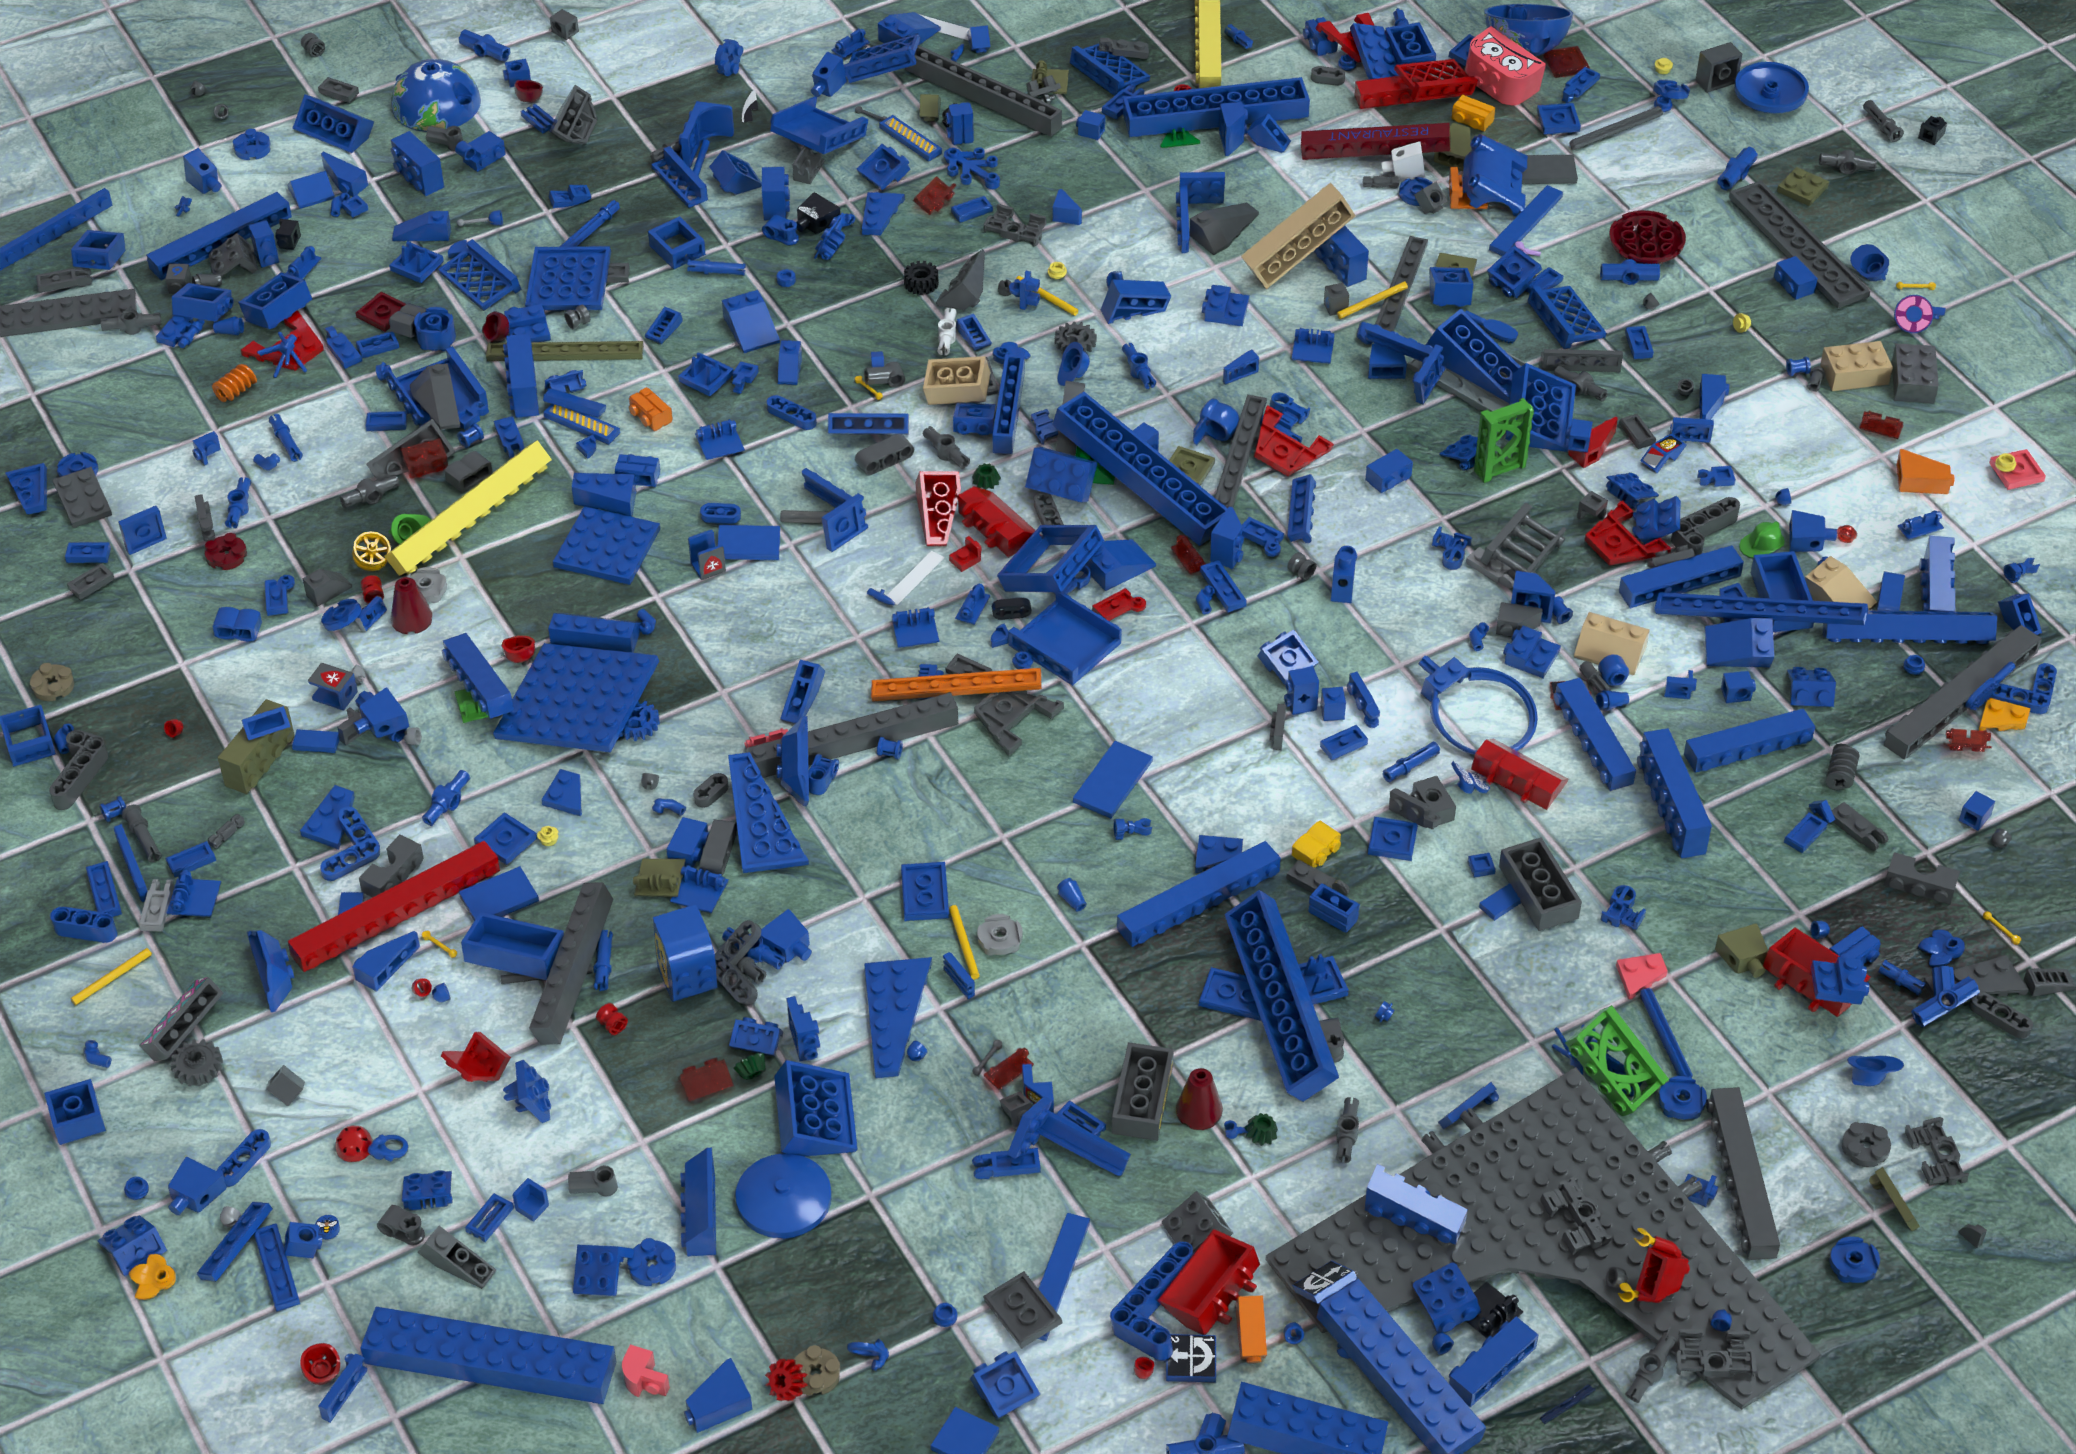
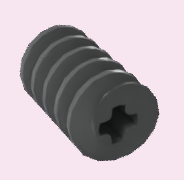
(1842, 767)

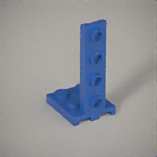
(1196, 189)
(1431, 359)
(848, 516)
(1041, 1121)

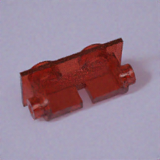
(1889, 427)
(1187, 554)
(1977, 740)
(1008, 1068)

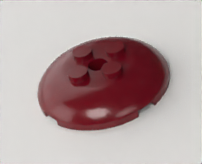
(1647, 237)

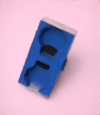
(371, 613)

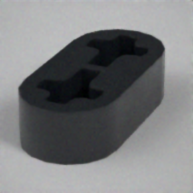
(1011, 608)

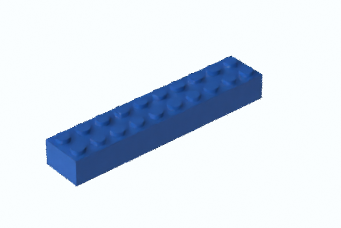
(1201, 107)
(1139, 467)
(1290, 1014)
(489, 1355)

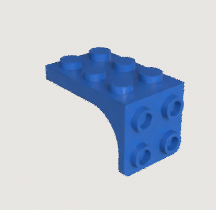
(704, 122)

